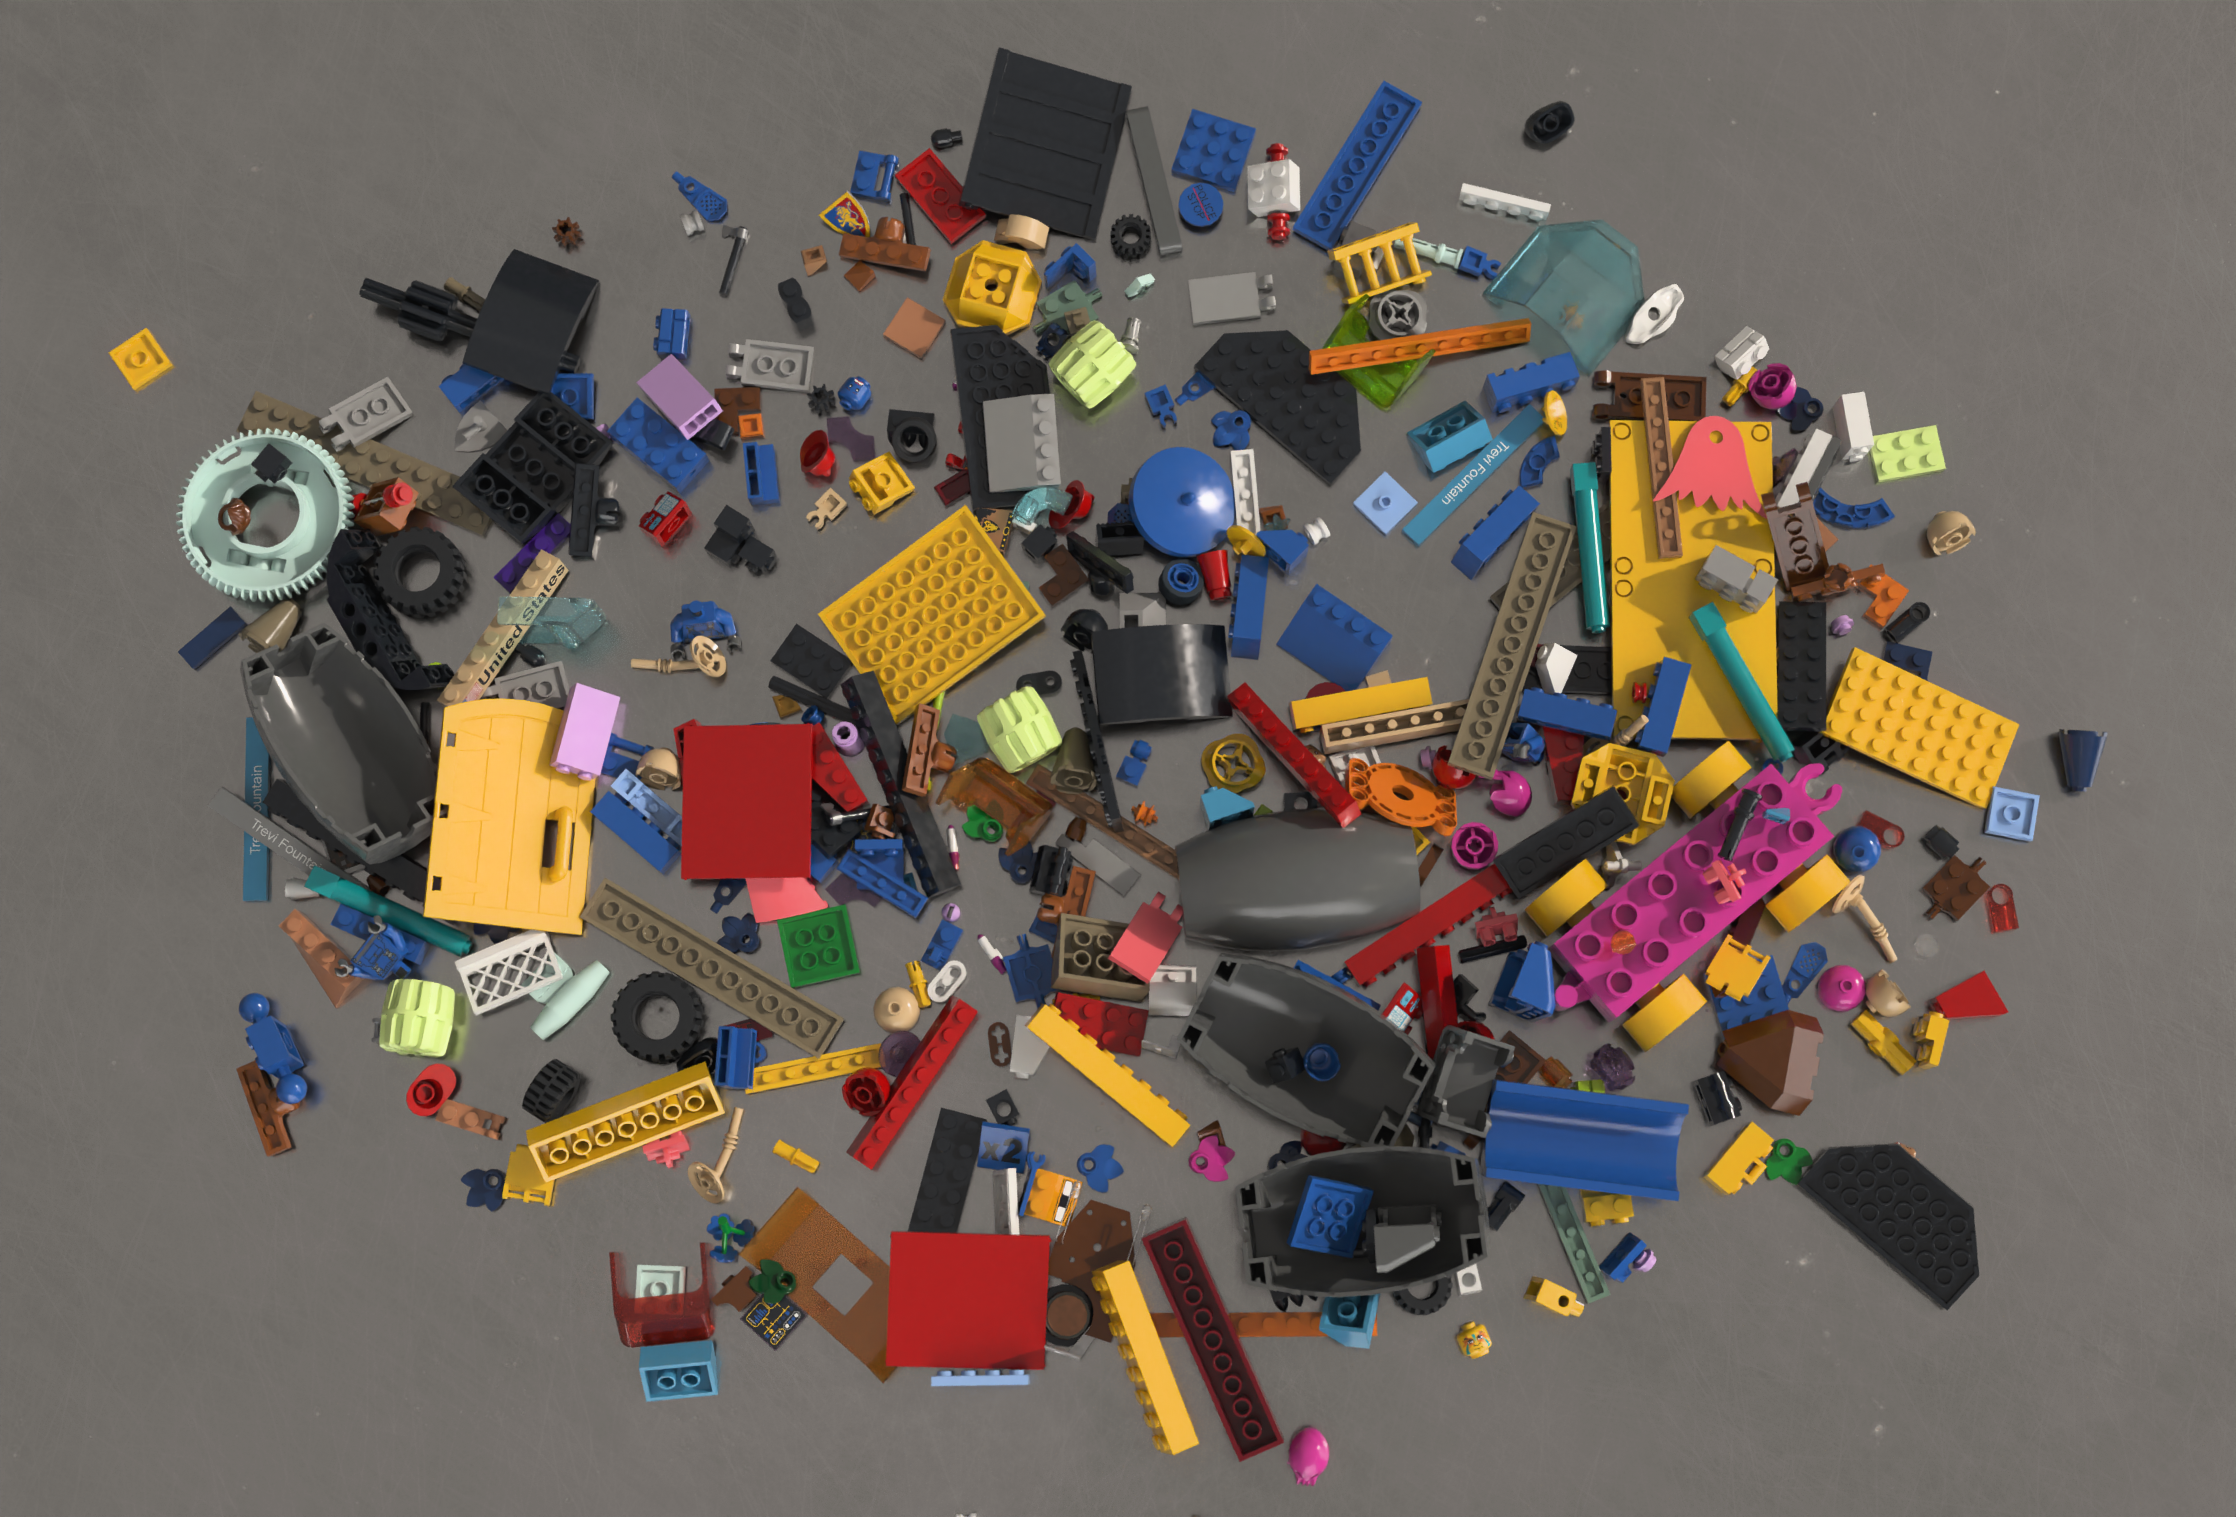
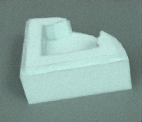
(1139, 282)

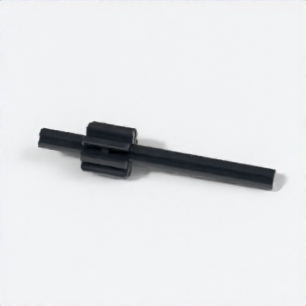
(432, 312)

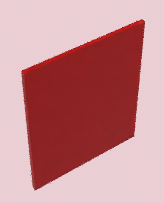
(747, 801)
(967, 1300)

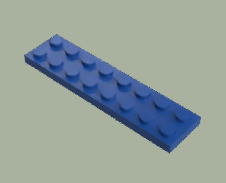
(1357, 166)

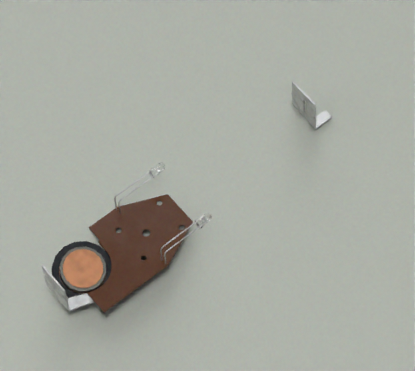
(1075, 1309)

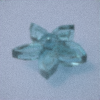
(1277, 523)

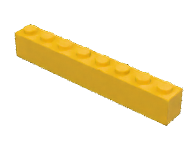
(1108, 1075)

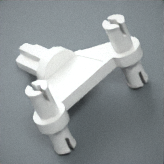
(1615, 864)

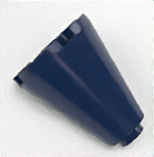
(2081, 756)

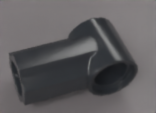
(1907, 622)
(1505, 1202)

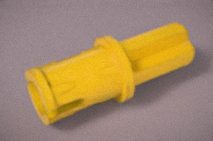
(1739, 387)
(918, 984)
(795, 1156)

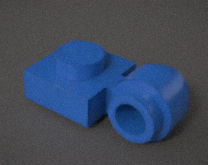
(1131, 768)

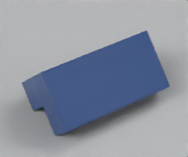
(761, 473)
(735, 1058)

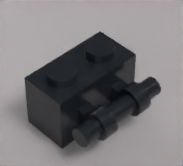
(1814, 746)
(1051, 870)
(1718, 1097)

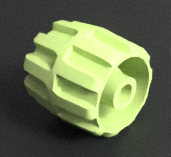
(1092, 364)
(1019, 729)
(417, 1018)

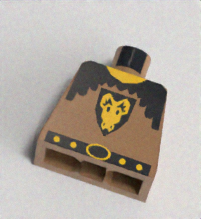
(997, 525)

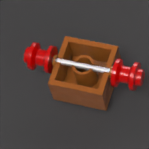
(384, 506)

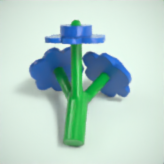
(723, 1228)

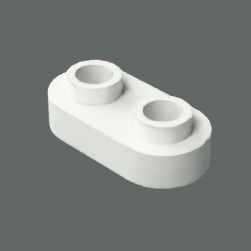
(946, 981)

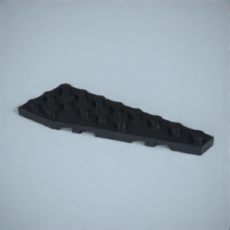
(1097, 747)

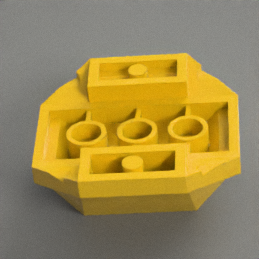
(1007, 306)
(1638, 775)

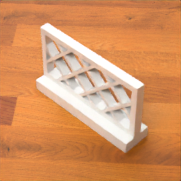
(507, 951)

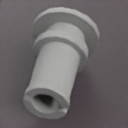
(1130, 338)

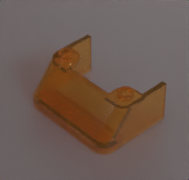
(999, 796)

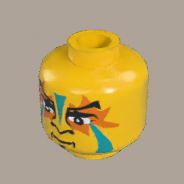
(1473, 1340)

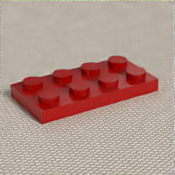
(938, 195)
(1110, 1024)

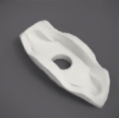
(1667, 303)

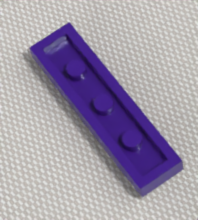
(548, 539)

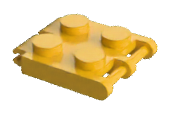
(1735, 969)
(526, 1177)

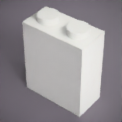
(1853, 426)

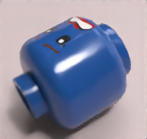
(854, 393)

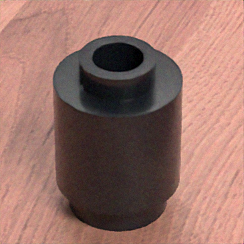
(1941, 842)

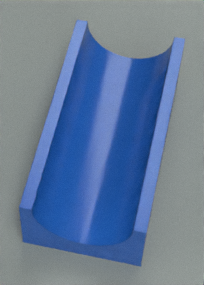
(1583, 1139)

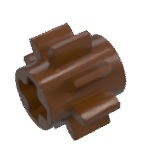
(563, 227)

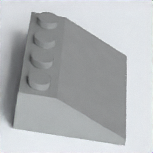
(1021, 443)

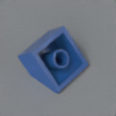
(1284, 548)

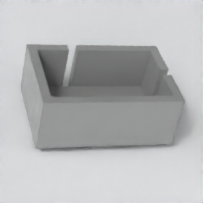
(1732, 579)

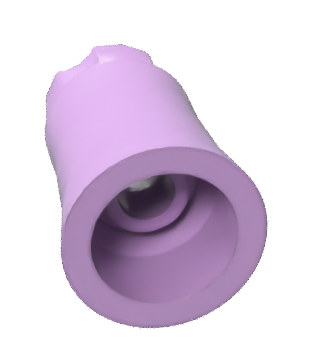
(853, 744)

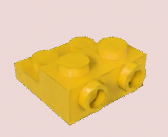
(880, 483)
(1931, 1033)
(1603, 1206)

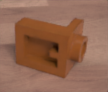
(880, 822)

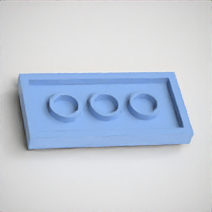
(970, 1378)

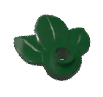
(769, 1281)

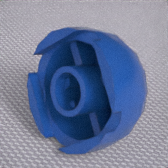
(1857, 849)

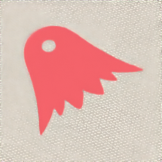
(1713, 468)

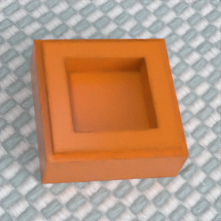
(751, 426)

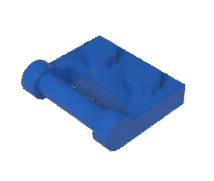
(867, 174)
(615, 763)

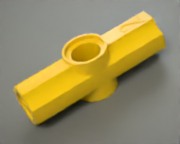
(1883, 1042)

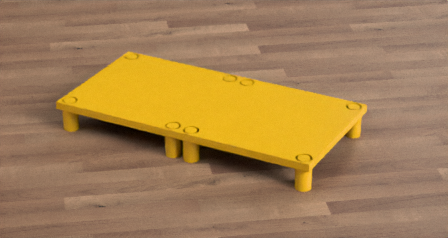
(1657, 596)

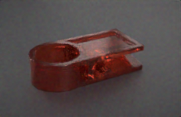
(1878, 826)
(2002, 915)

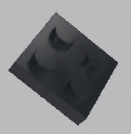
(1602, 448)

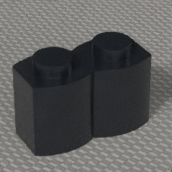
(795, 303)

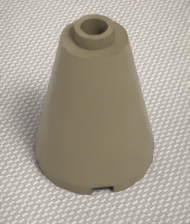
(272, 627)
(1074, 764)

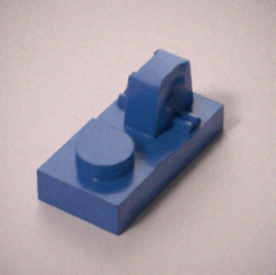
(942, 945)
(1625, 1253)

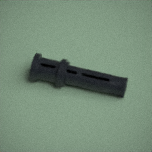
(1743, 814)

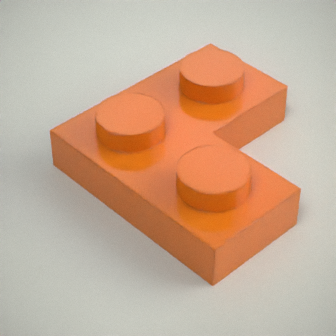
(1887, 596)

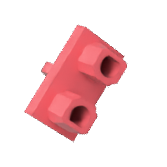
(1718, 871)
(1496, 924)
(667, 1149)

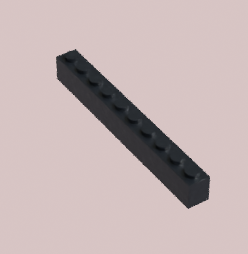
(889, 761)
(397, 872)

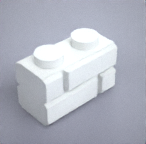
(1742, 353)

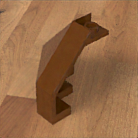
(1774, 1058)

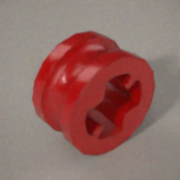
(1639, 692)

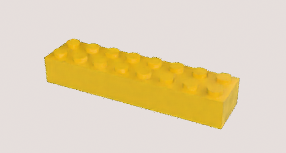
(624, 1122)
(1144, 1357)

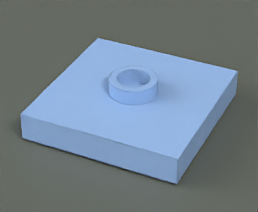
(1385, 503)
(2012, 814)

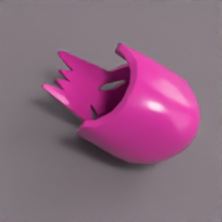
(1512, 795)
(1308, 1455)

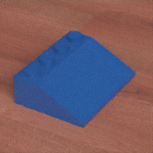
(1334, 639)

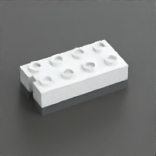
(1810, 467)

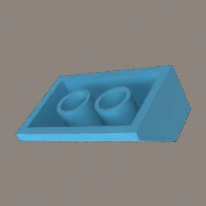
(1450, 436)
(1223, 806)
(1350, 1319)
(678, 1370)

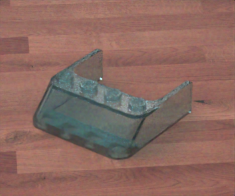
(552, 618)

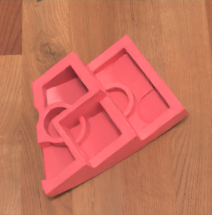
(782, 898)

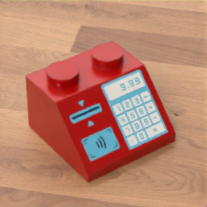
(664, 518)
(1404, 1008)

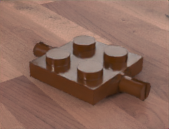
(1955, 888)

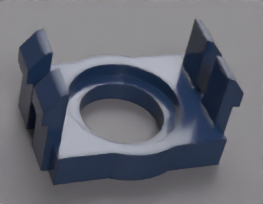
(1044, 344)

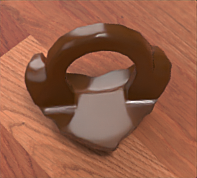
(239, 515)

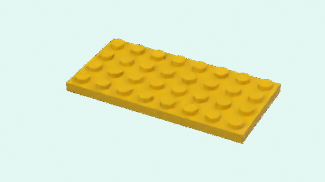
(1919, 728)

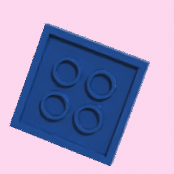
(1213, 150)
(1764, 1000)
(1330, 1216)

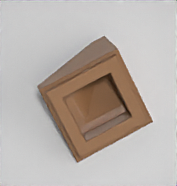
(813, 259)

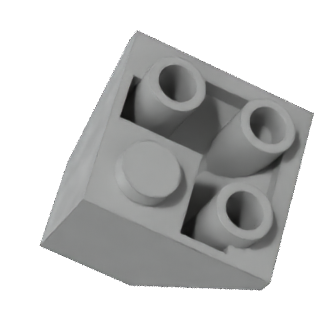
(1142, 609)

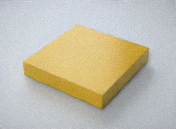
(140, 359)

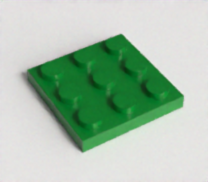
(818, 946)

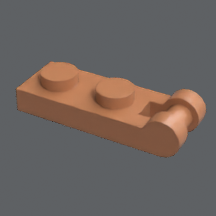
(469, 1118)

